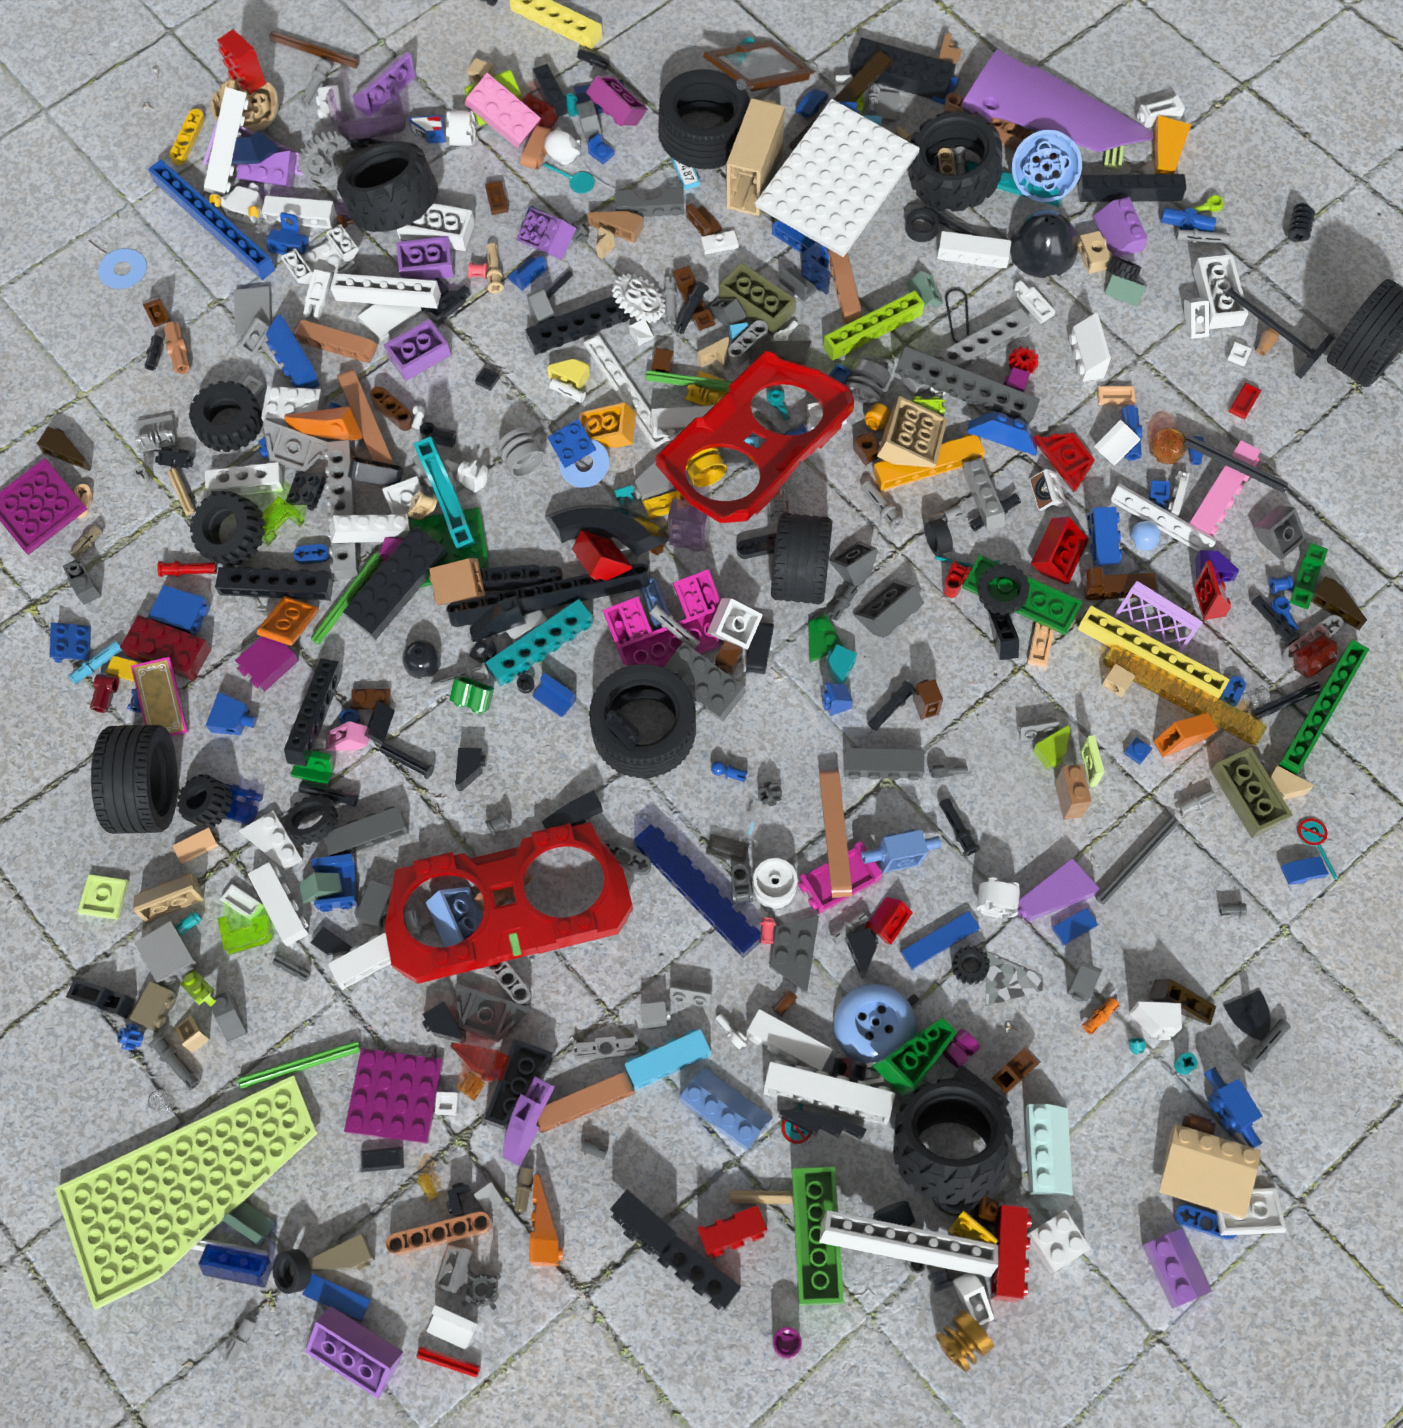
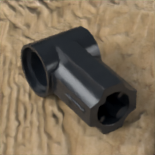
(440, 435)

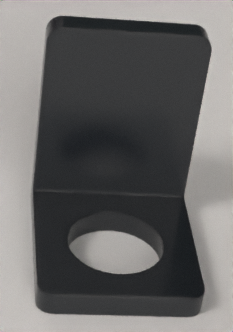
(489, 652)

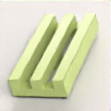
(1113, 165)

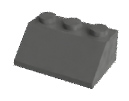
(889, 608)

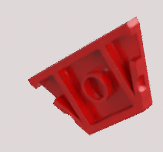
(1067, 457)

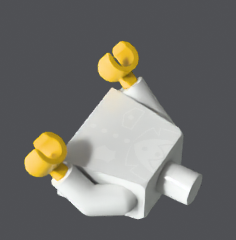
(241, 203)

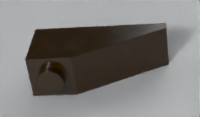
(56, 444)
(1336, 601)
(1191, 1004)

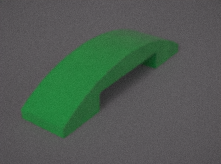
(1307, 576)

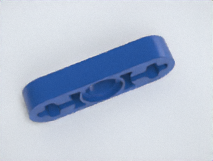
(1188, 1223)

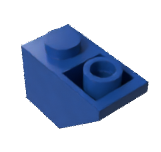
(836, 698)

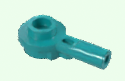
(776, 399)

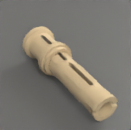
(494, 274)

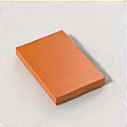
(287, 621)

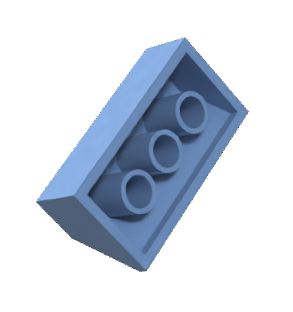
(725, 1109)

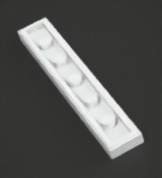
(1163, 519)

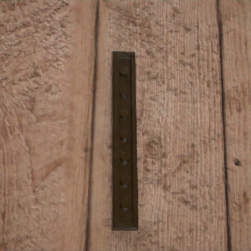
(855, 87)

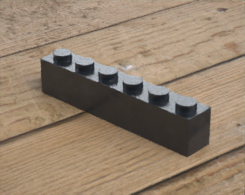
(1136, 186)

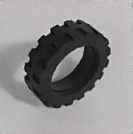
(1003, 571)
(316, 831)

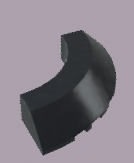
(608, 521)

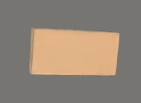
(1116, 395)
(195, 845)

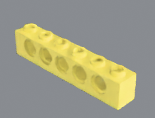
(560, 20)

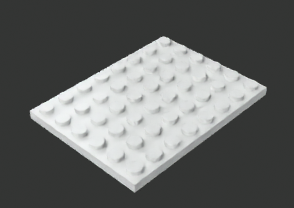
(837, 177)

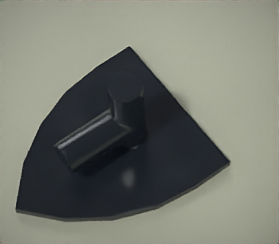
(1250, 1015)

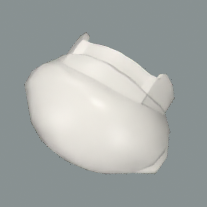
(561, 146)

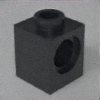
(849, 1068)

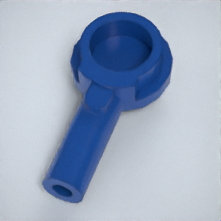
(1282, 607)

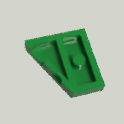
(821, 638)

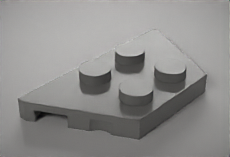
(292, 447)

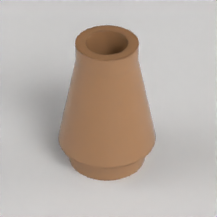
(1268, 340)

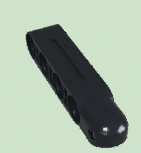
(523, 571)

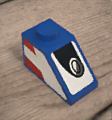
(429, 128)

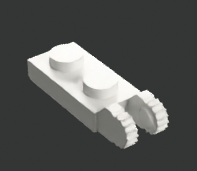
(317, 293)

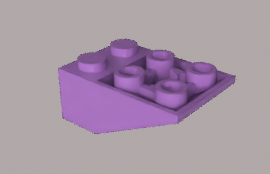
(546, 233)

